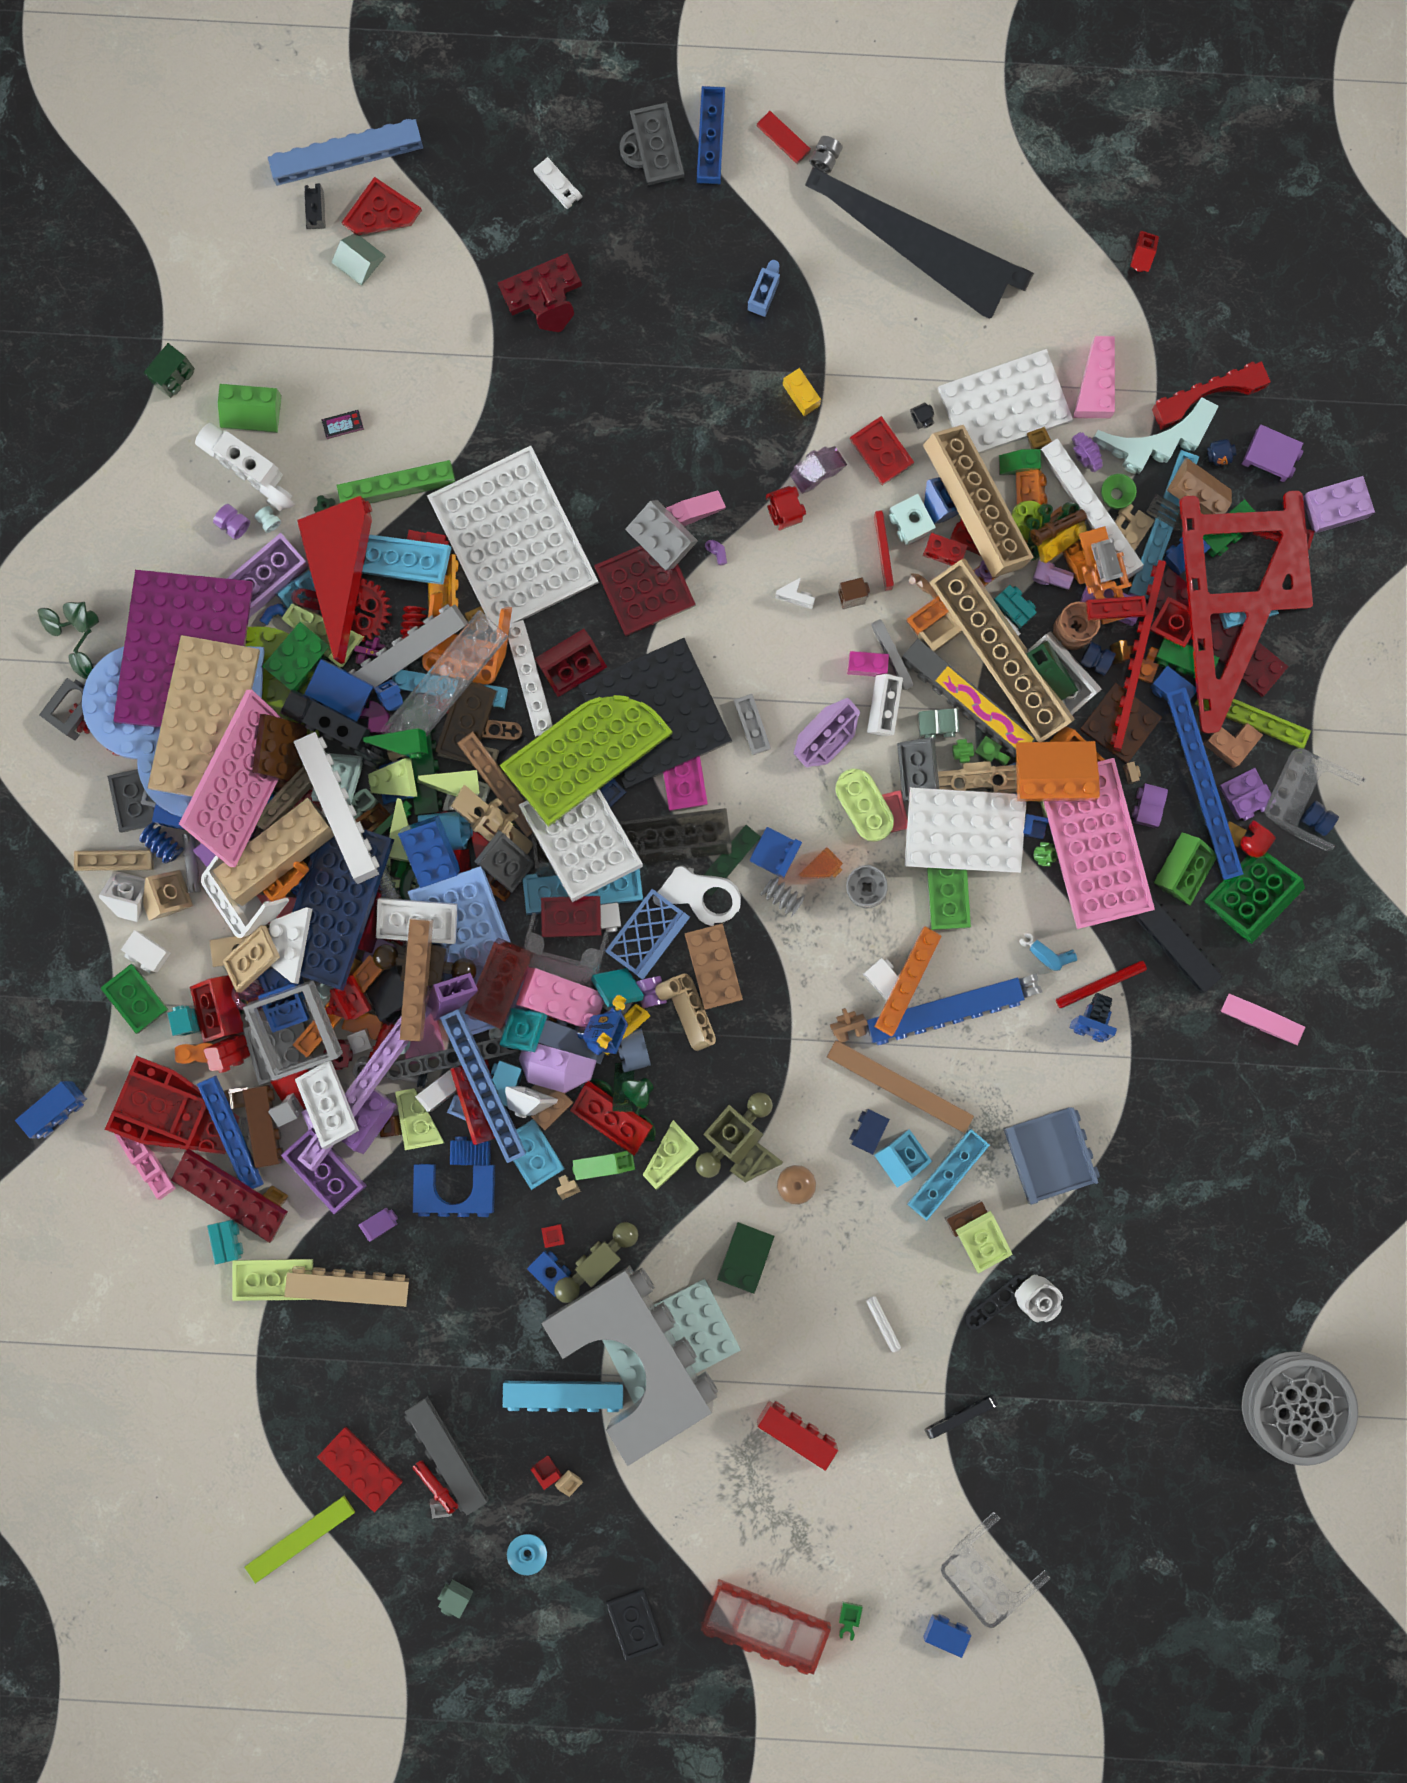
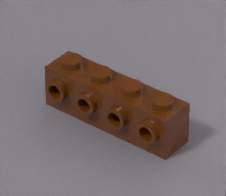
(262, 1127)

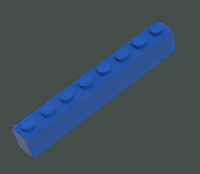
(952, 1009)

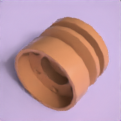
(1076, 616)

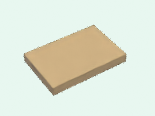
(251, 958)

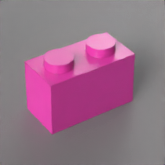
(867, 664)

